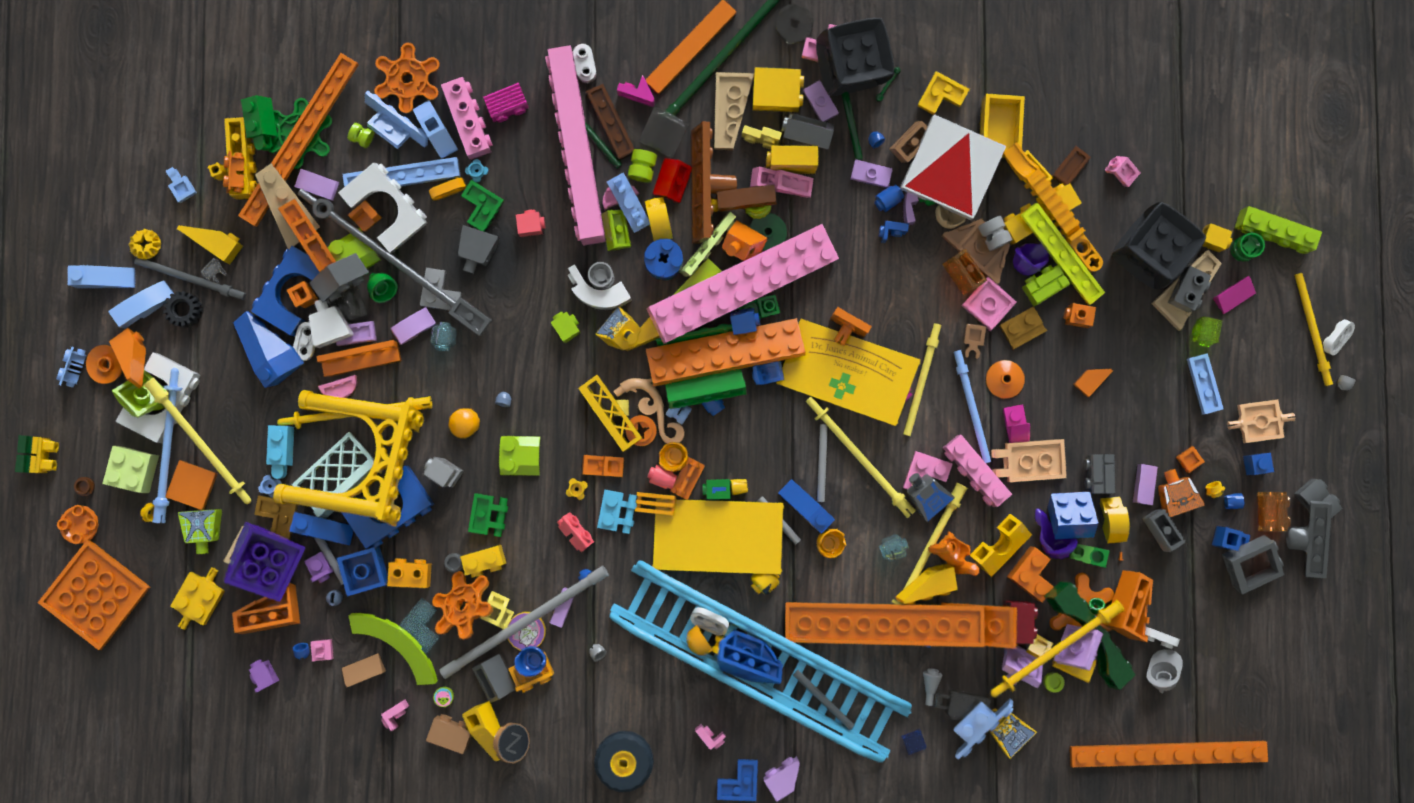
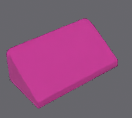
(1235, 295)

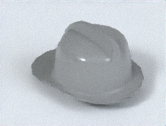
(1164, 669)

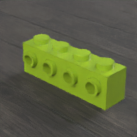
(1278, 230)

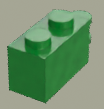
(259, 121)

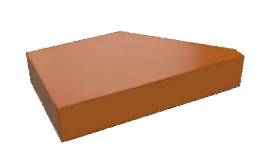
(1091, 380)

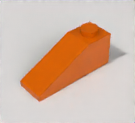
(130, 355)

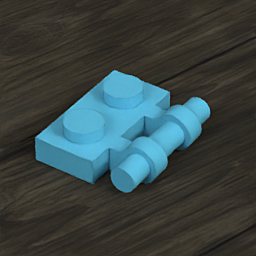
(611, 509)

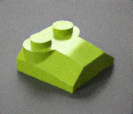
(349, 245)
(137, 400)
(519, 455)

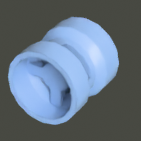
(682, 416)

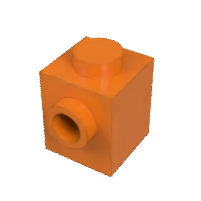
(1079, 315)

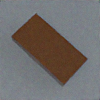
(1071, 166)

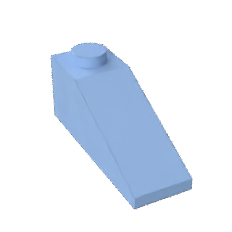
(101, 277)

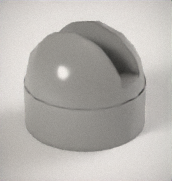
(1345, 382)
(597, 652)

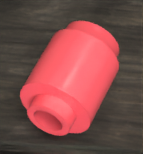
(661, 477)

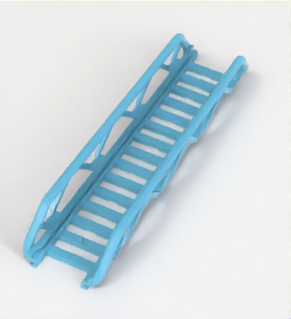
(781, 700)

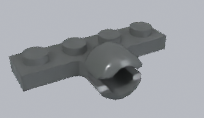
(1313, 539)

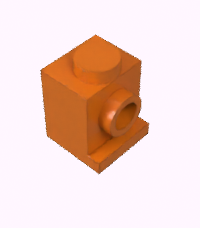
(302, 295)

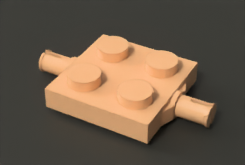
(1261, 421)

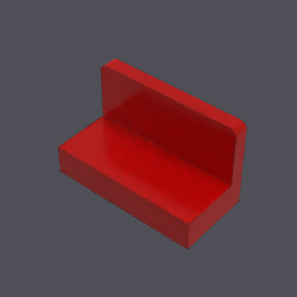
(672, 179)

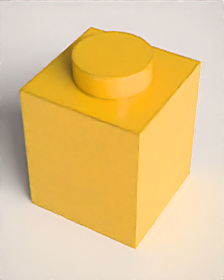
(1217, 238)

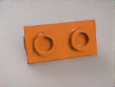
(234, 180)
(687, 478)

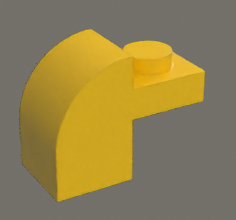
(658, 219)
(1116, 520)

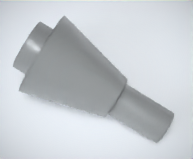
(931, 680)

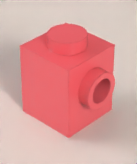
(530, 223)

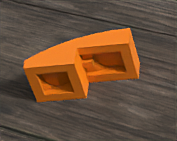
(602, 466)

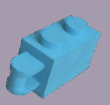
(280, 449)

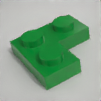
(486, 202)

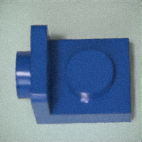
(895, 228)

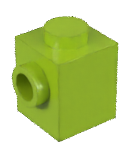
(565, 326)

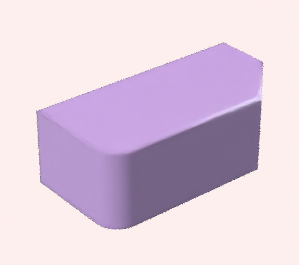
(561, 612)

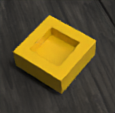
(1039, 647)

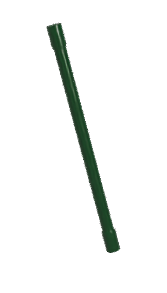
(675, 107)

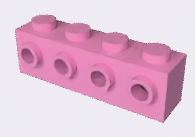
(466, 118)
(977, 471)

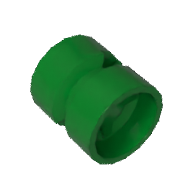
(1247, 247)

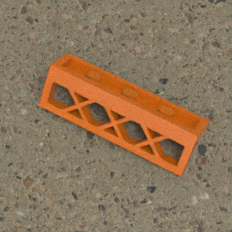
(359, 358)

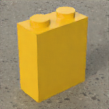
(777, 89)
(793, 159)

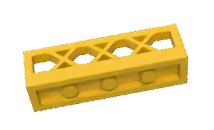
(604, 416)

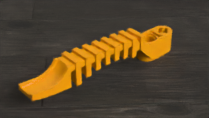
(1053, 203)

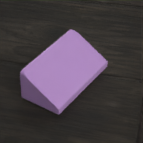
(1145, 484)

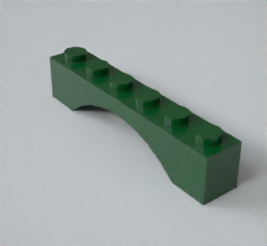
(1111, 664)

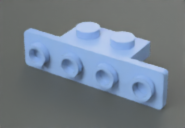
(392, 125)
(977, 723)

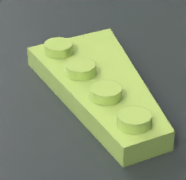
(704, 250)

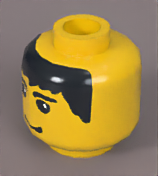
(764, 582)

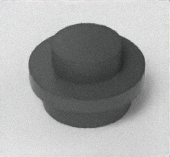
(453, 562)

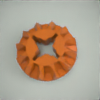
(645, 422)

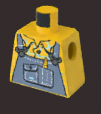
(619, 330)
(1011, 734)

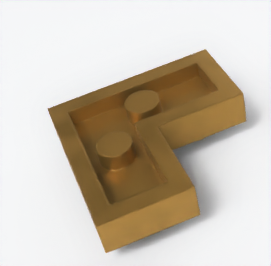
(281, 514)

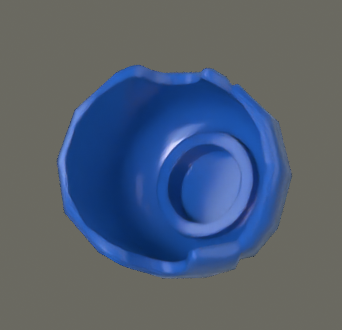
(530, 661)

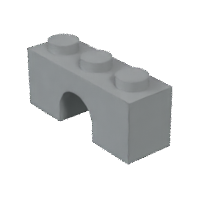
(442, 472)

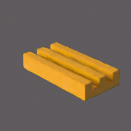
(639, 501)

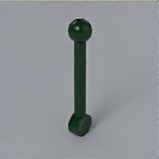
(879, 97)

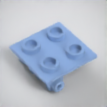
(69, 356)

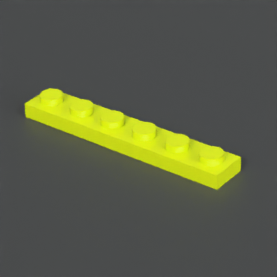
(1062, 253)

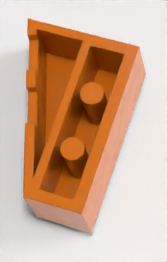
(1135, 595)
(268, 613)

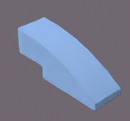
(141, 304)

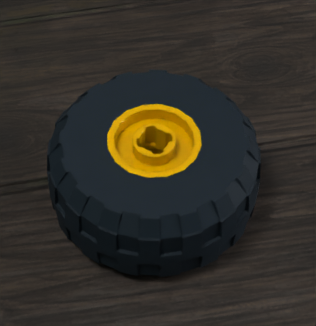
(623, 761)

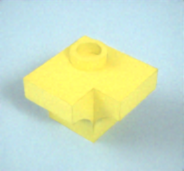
(500, 615)

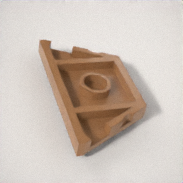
(970, 238)

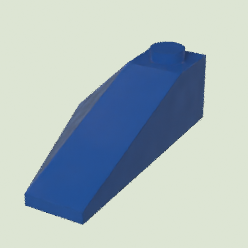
(267, 353)

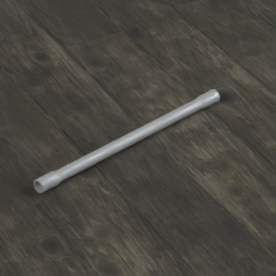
(592, 578)

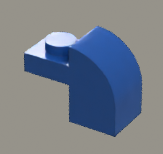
(1229, 538)

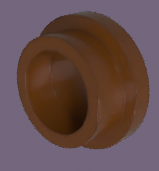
(84, 486)

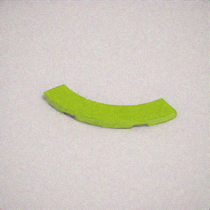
(399, 639)

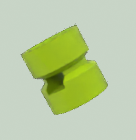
(642, 164)

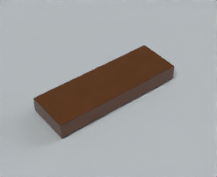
(746, 198)

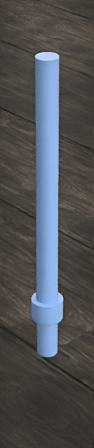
(962, 369)

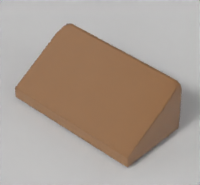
(363, 670)

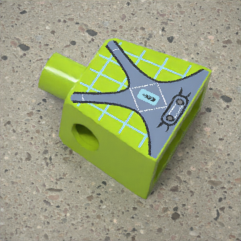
(200, 527)

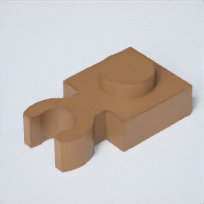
(974, 336)

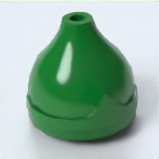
(381, 287)

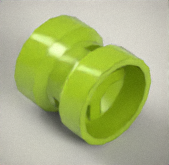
(360, 135)

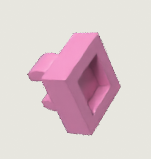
(322, 650)

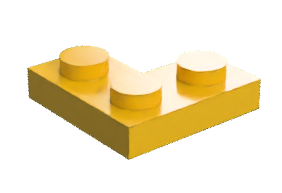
(942, 88)

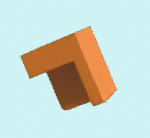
(364, 216)

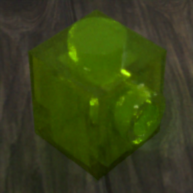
(1206, 331)

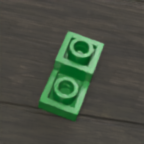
(764, 306)

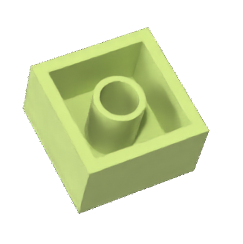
(130, 469)

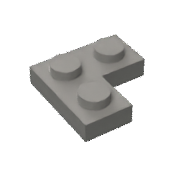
(437, 278)

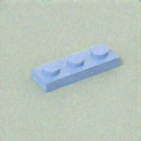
(1205, 384)

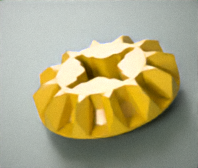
(150, 249)

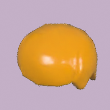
(464, 423)
(673, 456)
(831, 543)
(697, 642)

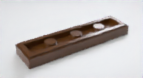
(610, 121)

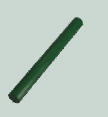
(852, 126)
(602, 147)

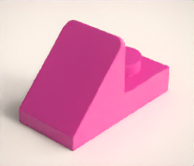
(641, 95)
(1016, 425)

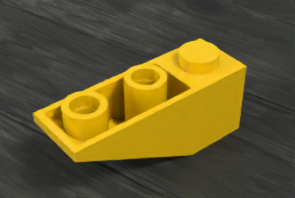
(932, 582)
(483, 726)

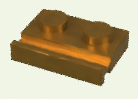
(1023, 328)

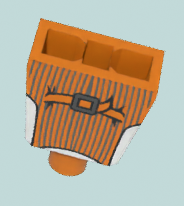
(1178, 494)

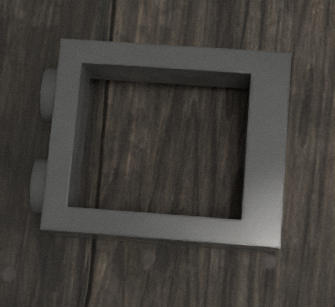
(808, 130)
(1234, 558)

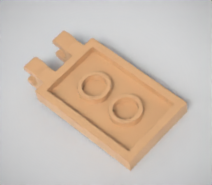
(1032, 460)

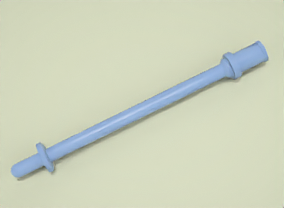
(160, 502)

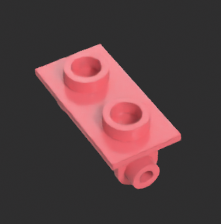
(581, 538)

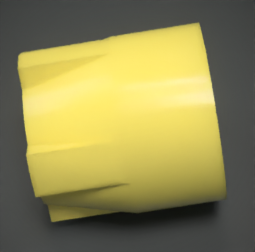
(624, 404)

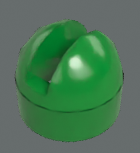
(1096, 601)

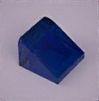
(914, 741)

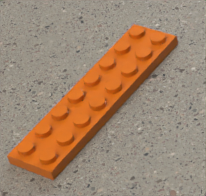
(725, 352)

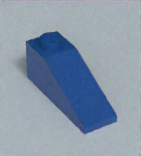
(806, 506)
(321, 528)

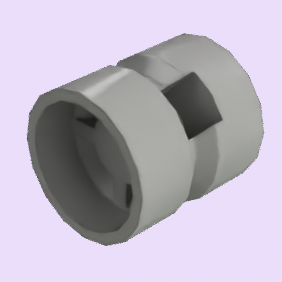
(995, 233)
(601, 276)

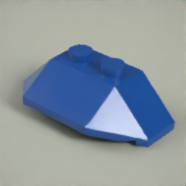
(748, 658)

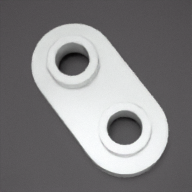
(584, 62)
(1338, 337)
(303, 341)
(709, 621)
(1167, 640)

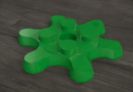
(286, 123)

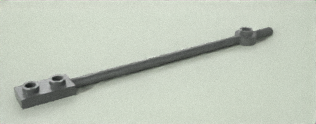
(460, 309)

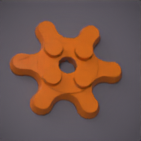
(398, 69)
(1082, 583)
(454, 599)

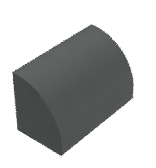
(494, 678)

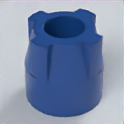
(1234, 501)

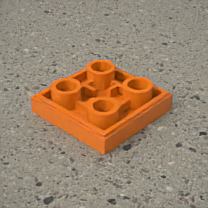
(191, 485)

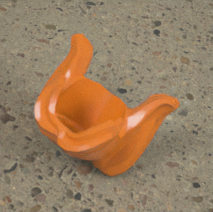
(954, 553)

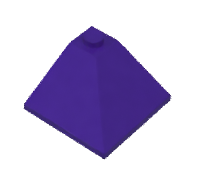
(263, 562)

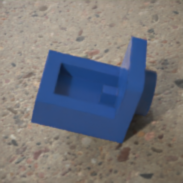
(768, 373)

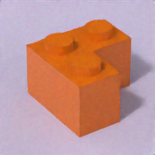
(1027, 572)

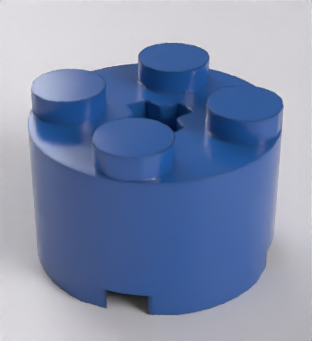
(664, 248)

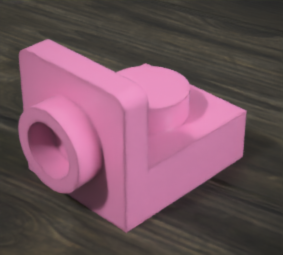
(1123, 170)
(396, 711)
(706, 735)

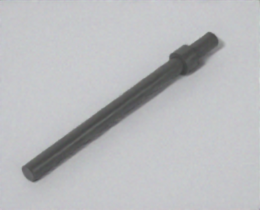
(224, 289)

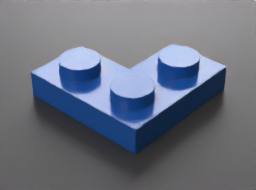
(742, 788)

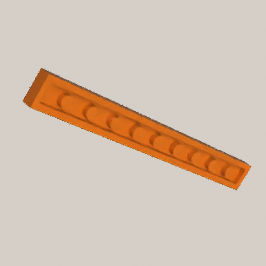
(303, 132)
(1168, 754)

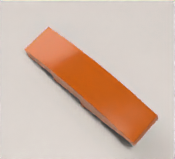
(306, 234)

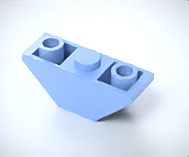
(435, 129)

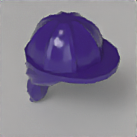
(1030, 258)
(1053, 547)

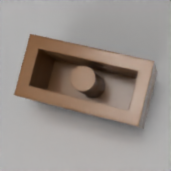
(908, 144)
(449, 734)

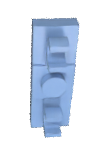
(628, 202)

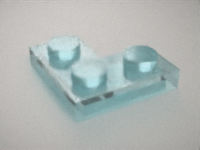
(415, 624)

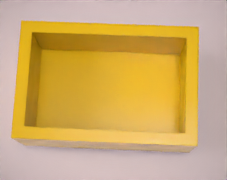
(1002, 119)

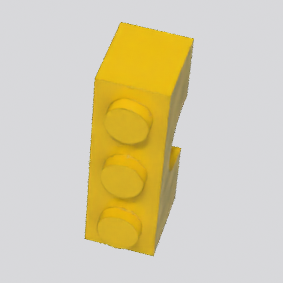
(1012, 537)

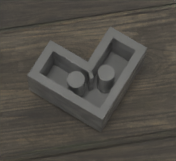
(338, 277)

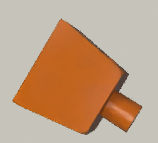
(743, 242)

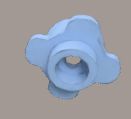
(267, 480)

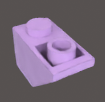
(783, 779)

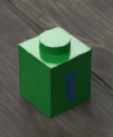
(717, 489)

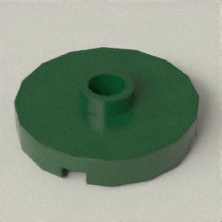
(777, 227)

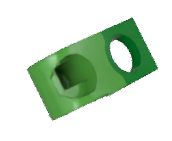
(1090, 555)

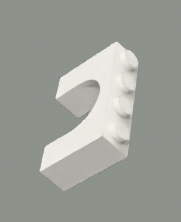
(374, 180)
(153, 425)

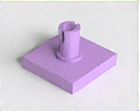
(1082, 652)
(1017, 659)

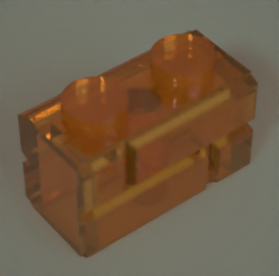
(964, 272)
(1273, 511)

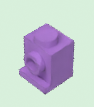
(262, 674)

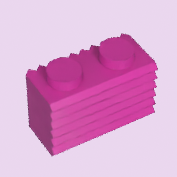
(506, 103)

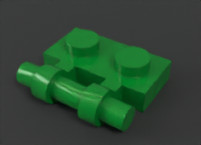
(481, 515)

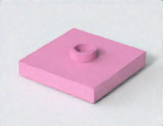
(989, 304)

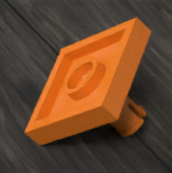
(849, 324)

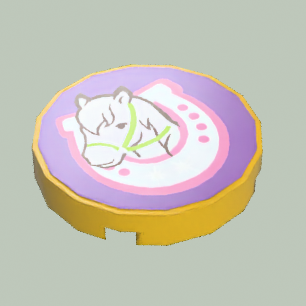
(529, 636)

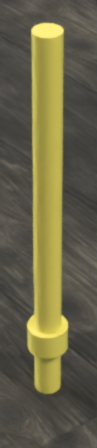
(932, 343)

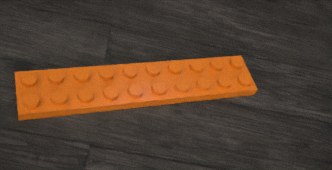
(885, 624)

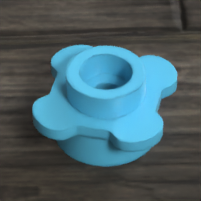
(476, 164)

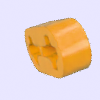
(447, 189)

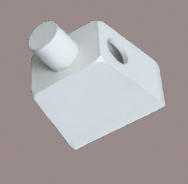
(328, 325)

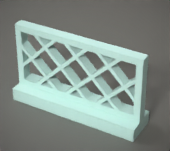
(349, 483)

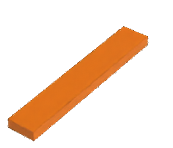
(690, 46)

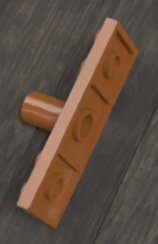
(704, 183)

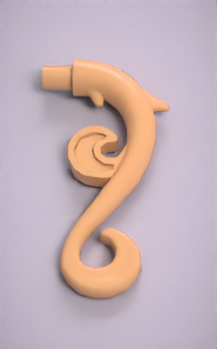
(645, 384)

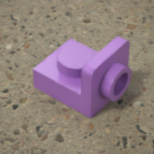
(319, 567)

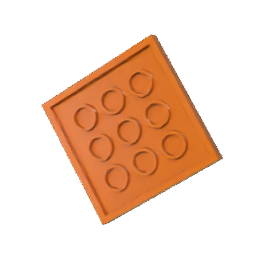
(94, 594)

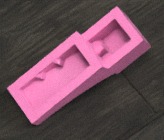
(784, 181)

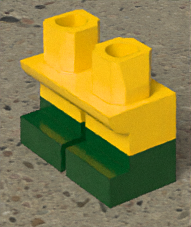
(40, 447)

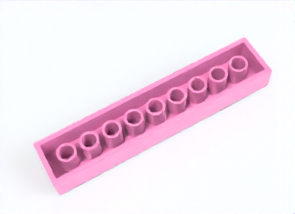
(576, 144)
(742, 283)

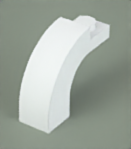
(598, 299)

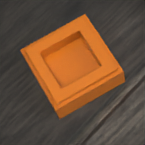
(1190, 459)

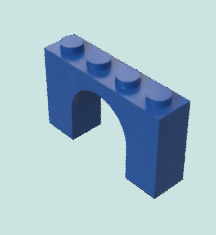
(269, 304)
(415, 502)

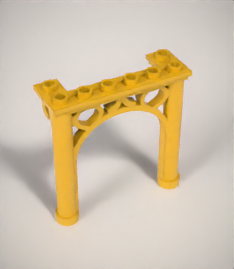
(385, 509)

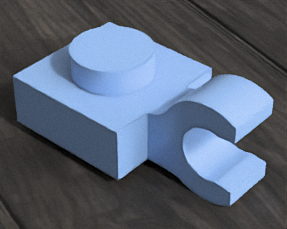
(181, 186)

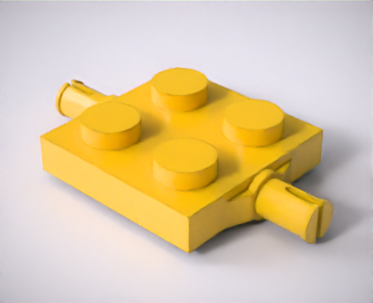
(197, 598)

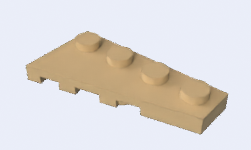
(730, 103)

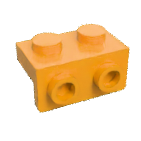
(526, 683)

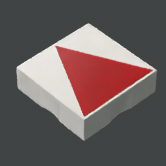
(953, 167)

